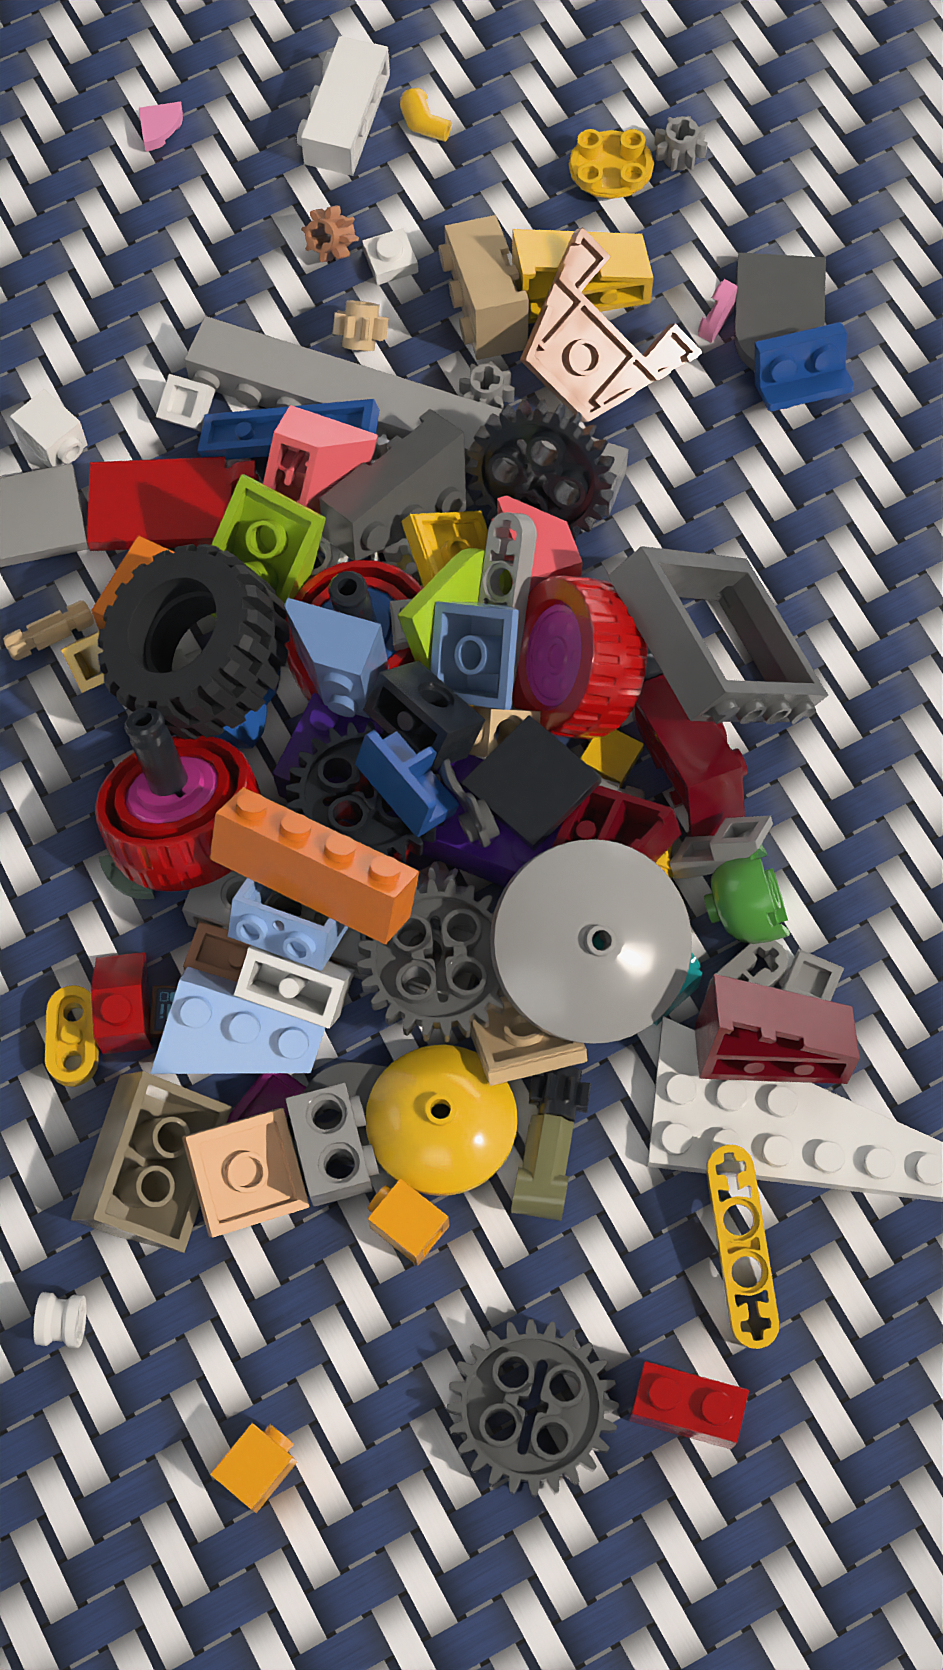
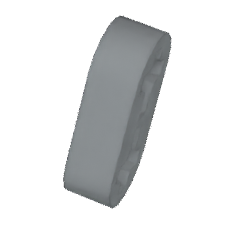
(745, 961)

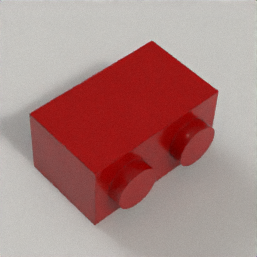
(689, 1405)

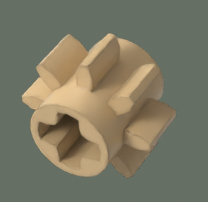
(360, 325)

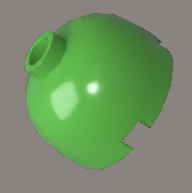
(747, 900)

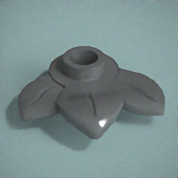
(477, 820)

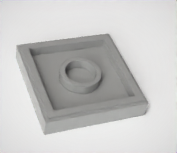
(40, 515)

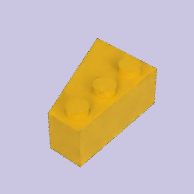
(620, 283)

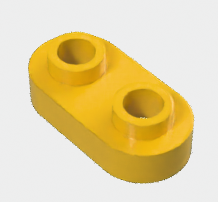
(70, 1038)

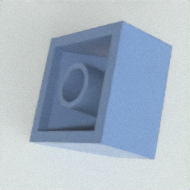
(476, 651)
(338, 654)

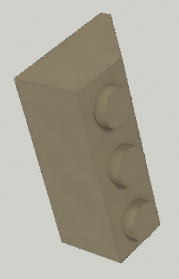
(140, 1169)

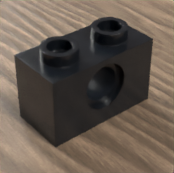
(424, 712)

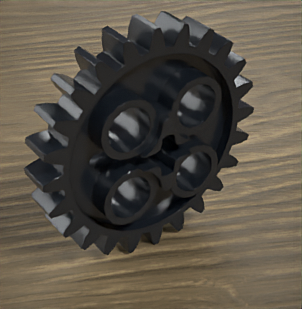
(539, 469)
(347, 799)

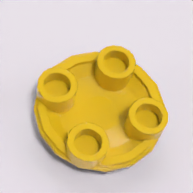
(611, 162)

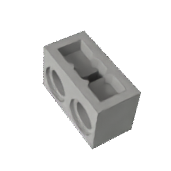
(321, 1146)

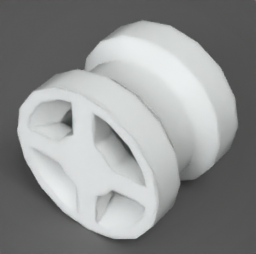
(60, 1320)

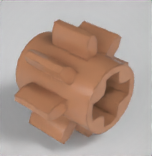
(329, 233)

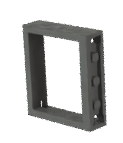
(651, 588)

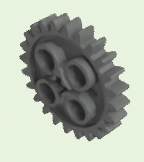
(396, 964)
(578, 1419)

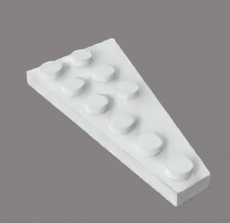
(788, 1128)

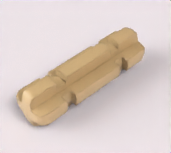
(48, 630)

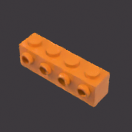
(314, 865)

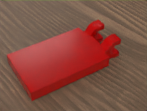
(160, 500)

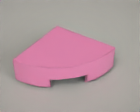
(159, 123)
(724, 306)

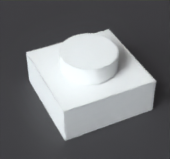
(390, 256)
(185, 402)

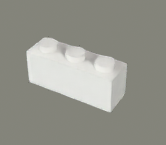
(344, 105)

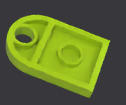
(453, 583)

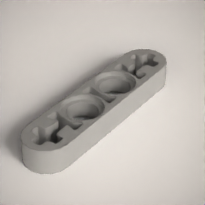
(521, 568)

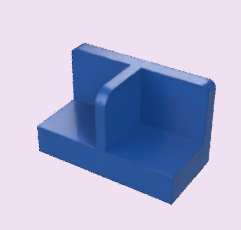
(406, 781)

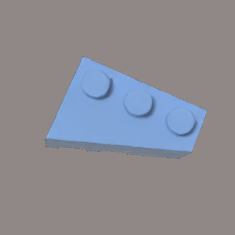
(228, 1035)

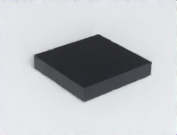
(531, 782)

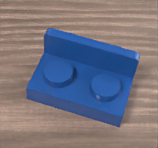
(802, 367)

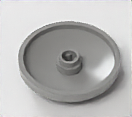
(547, 952)

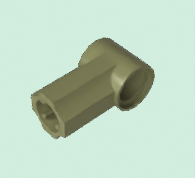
(542, 1179)

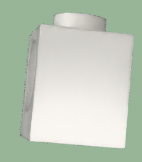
(49, 430)

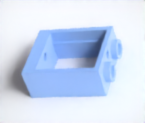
(290, 938)

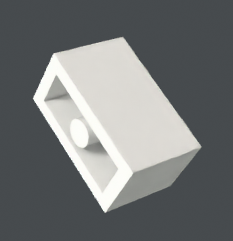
(294, 986)

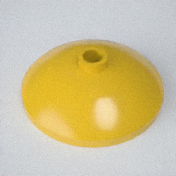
(448, 1152)

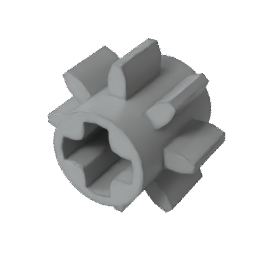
(680, 143)
(488, 385)

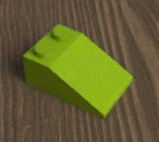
(271, 536)

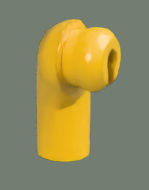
(418, 116)

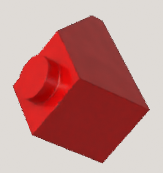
(121, 1003)

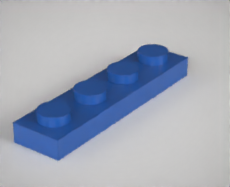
(251, 431)

